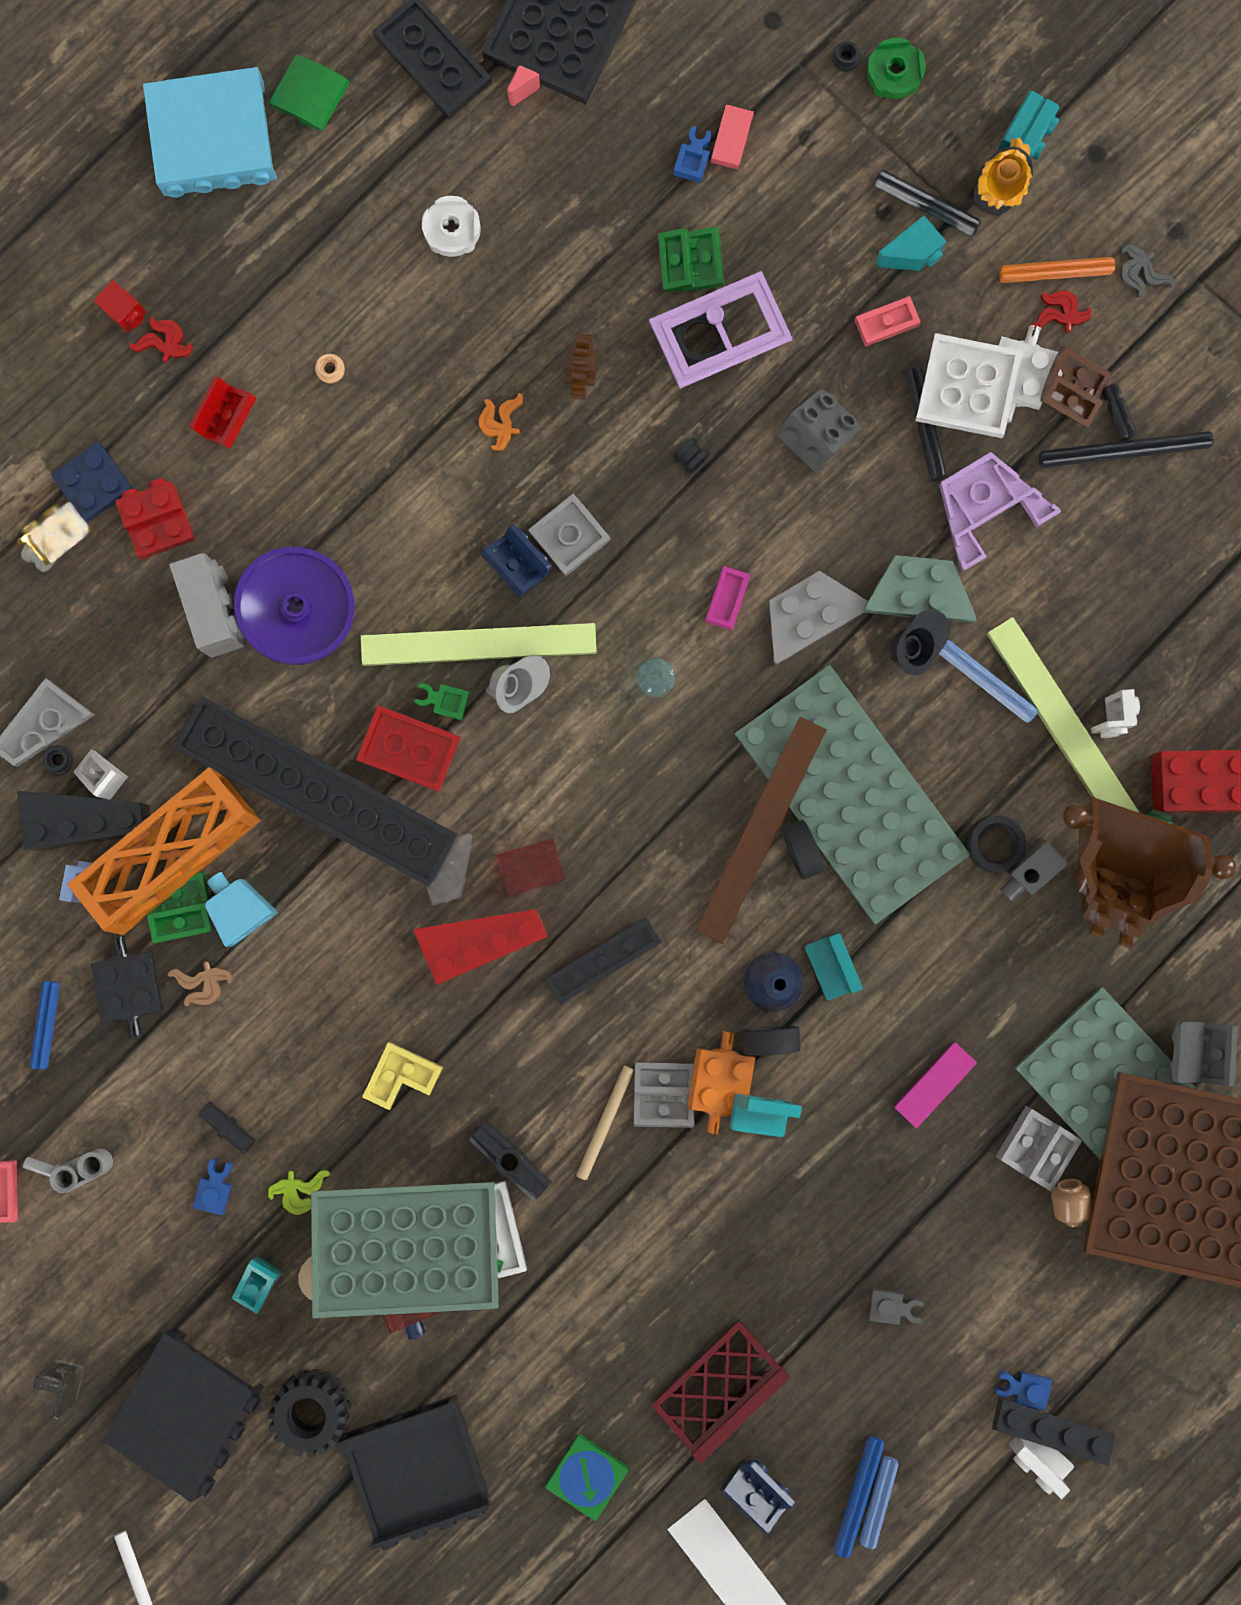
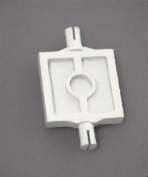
(1032, 370)

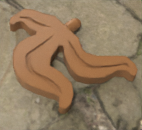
(211, 986)

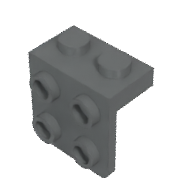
(818, 430)
(1204, 1053)

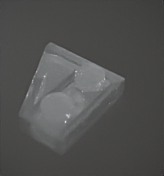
(452, 876)

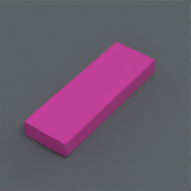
(935, 1084)

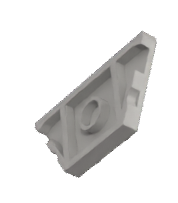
(810, 613)

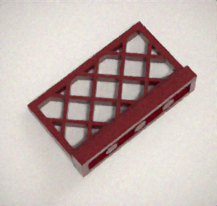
(739, 1411)

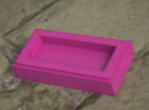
(727, 598)

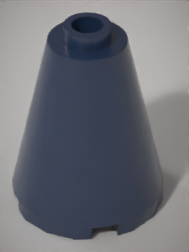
(761, 977)

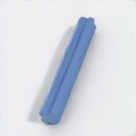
(988, 681)

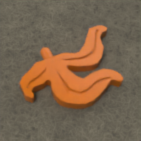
(493, 429)

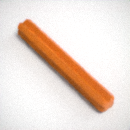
(1056, 269)

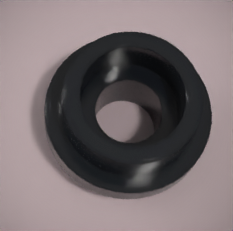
(846, 48)
(50, 756)

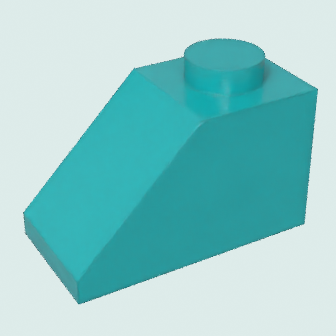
(913, 248)

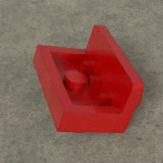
(222, 413)

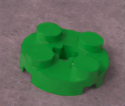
(888, 83)

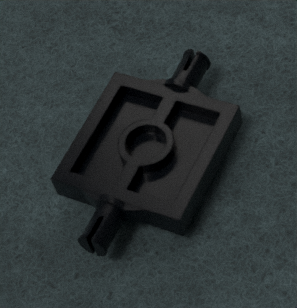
(126, 986)

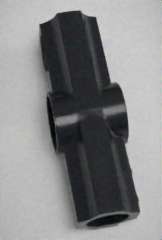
(524, 1175)

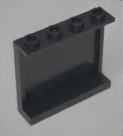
(182, 1417)
(416, 1472)

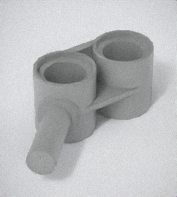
(78, 1167)

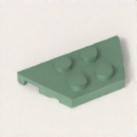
(920, 585)

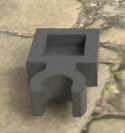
(888, 1307)

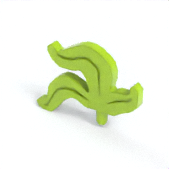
(289, 1187)

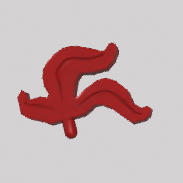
(1069, 305)
(173, 338)

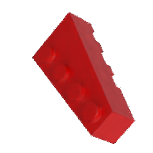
(472, 943)

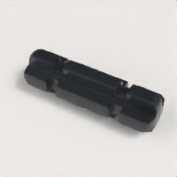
(1119, 411)

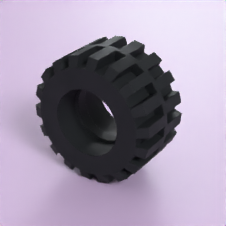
(294, 1432)

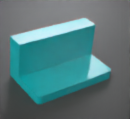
(833, 966)
(762, 1115)

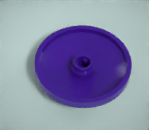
(294, 605)

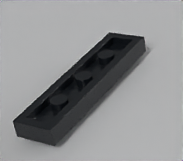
(603, 961)
(1053, 1432)

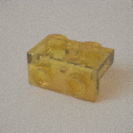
(56, 533)

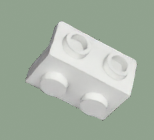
(1121, 714)
(1045, 1462)

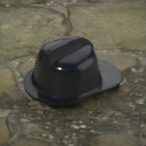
(920, 642)

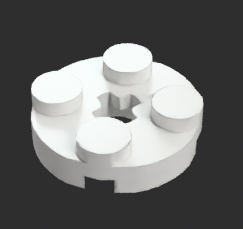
(439, 215)

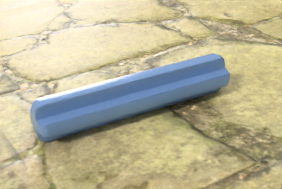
(878, 1502)

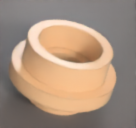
(329, 360)

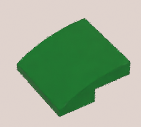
(309, 92)
(691, 259)
(182, 912)

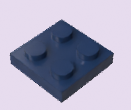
(91, 482)

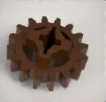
(581, 366)

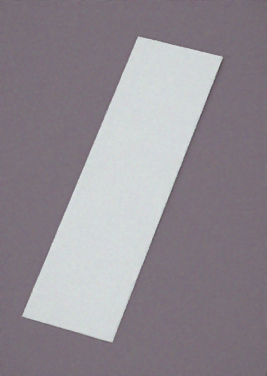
(722, 1559)

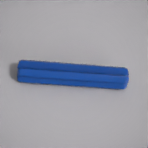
(44, 1025)

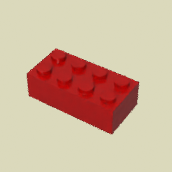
(1196, 781)

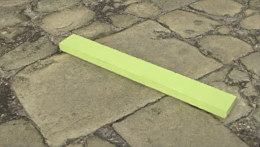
(478, 644)
(1058, 715)

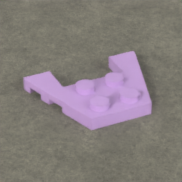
(980, 495)

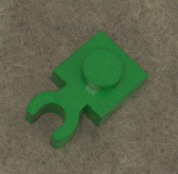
(448, 701)

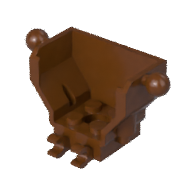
(1137, 867)

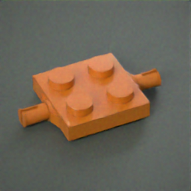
(717, 1078)

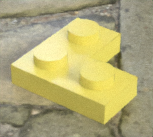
(400, 1067)

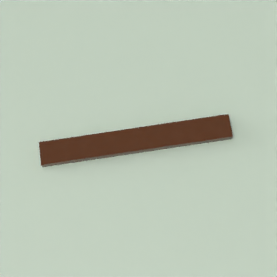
(761, 829)

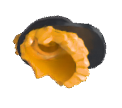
(1004, 179)

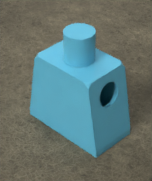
(236, 909)

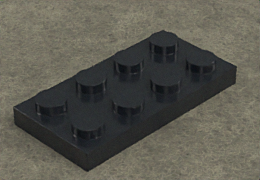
(432, 57)

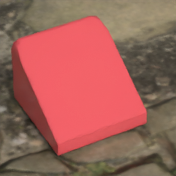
(522, 85)

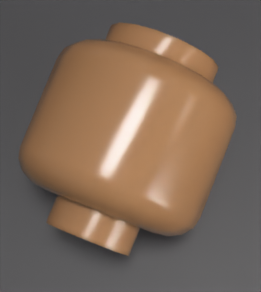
(1071, 1202)

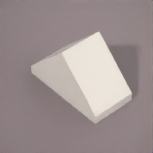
(99, 775)

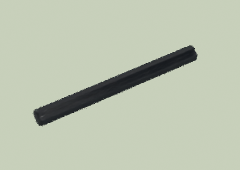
(1126, 449)

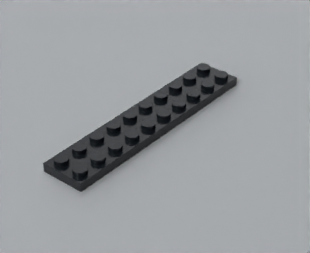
(316, 791)

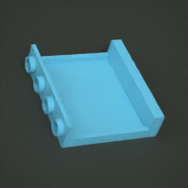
(209, 132)

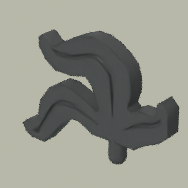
(1140, 260)

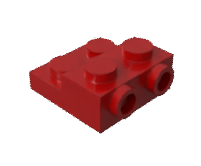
(155, 518)

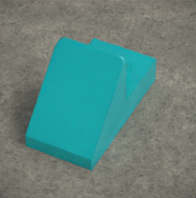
(256, 1284)

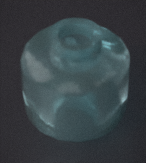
(657, 688)

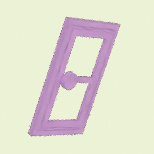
(711, 305)

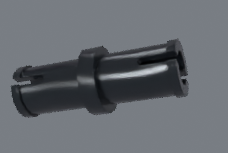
(226, 1127)

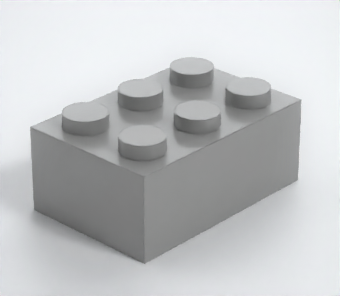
(207, 604)

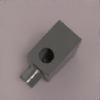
(1045, 863)

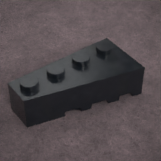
(66, 820)

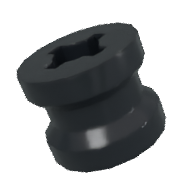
(691, 455)

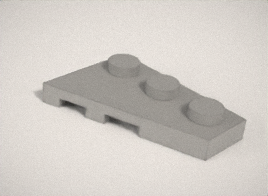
(41, 722)

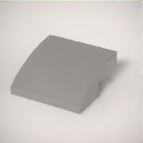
(662, 1095)
(1038, 1148)

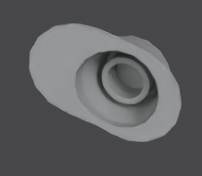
(519, 683)

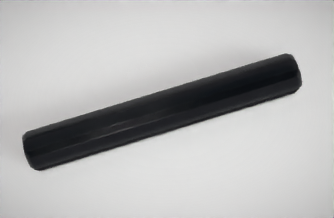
(927, 202)
(927, 431)

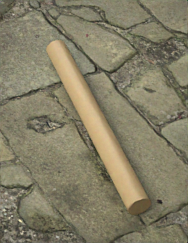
(605, 1122)

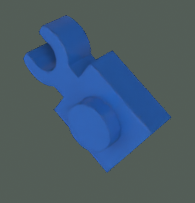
(692, 157)
(213, 1191)
(1029, 1389)

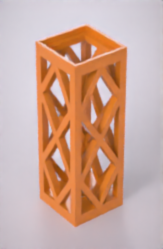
(136, 904)

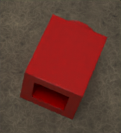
(120, 306)

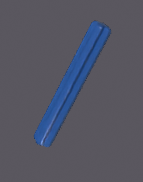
(859, 1497)

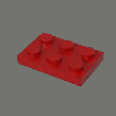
(408, 748)

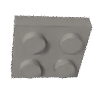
(569, 534)

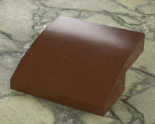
(1075, 386)

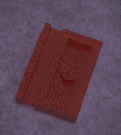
(530, 867)

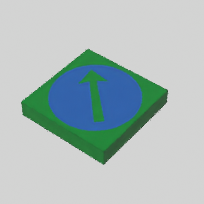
(587, 1477)

